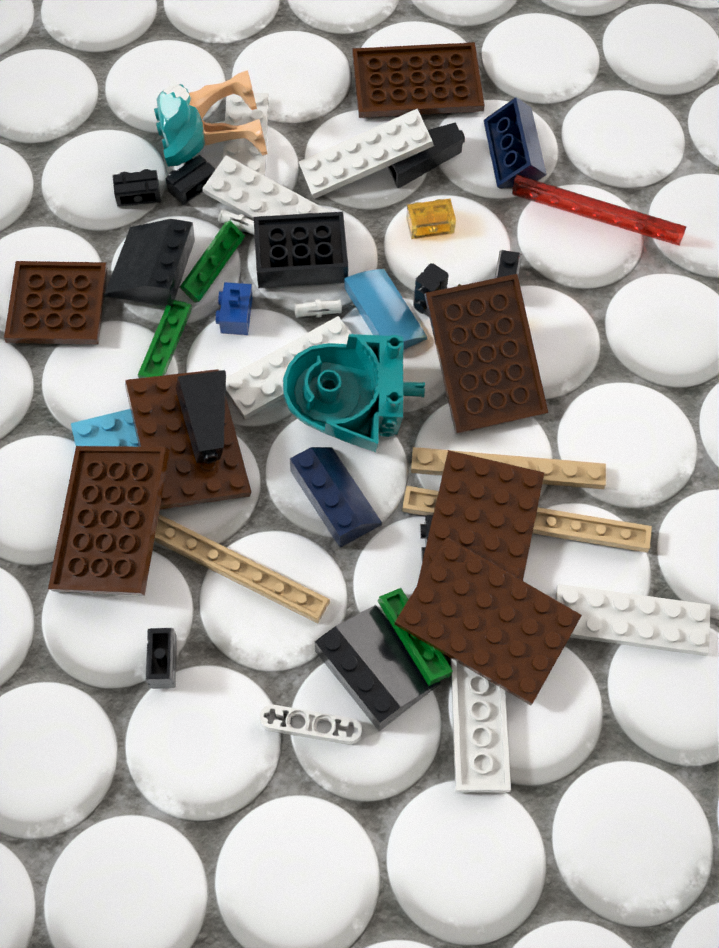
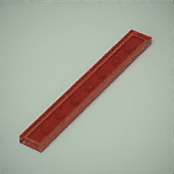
(598, 210)

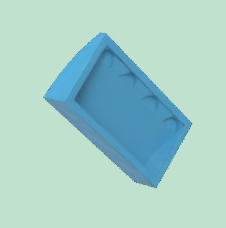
(383, 306)

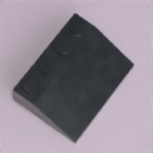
(300, 249)
(152, 262)
(373, 666)

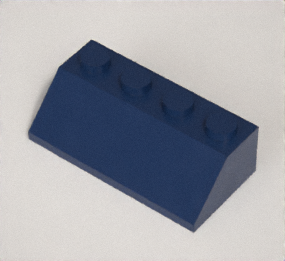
(514, 144)
(334, 494)

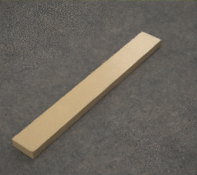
(240, 569)

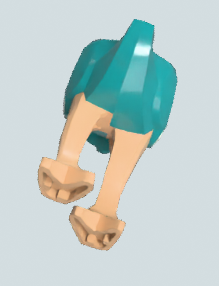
(182, 117)

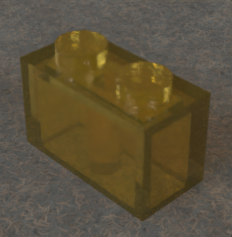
(430, 218)

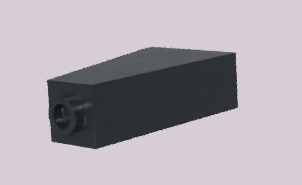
(447, 144)
(204, 412)

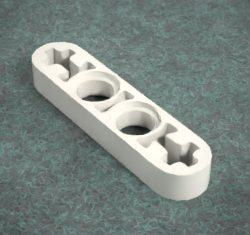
(309, 729)

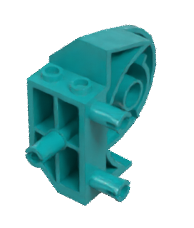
(363, 392)

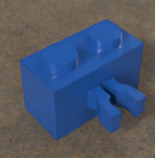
(235, 308)

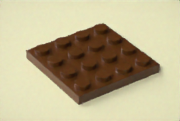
(56, 302)

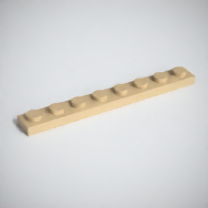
(556, 471)

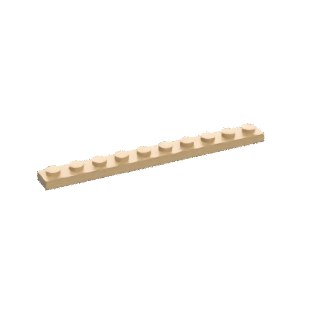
(556, 523)

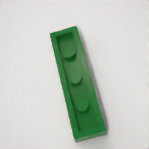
(212, 261)
(165, 340)
(427, 659)

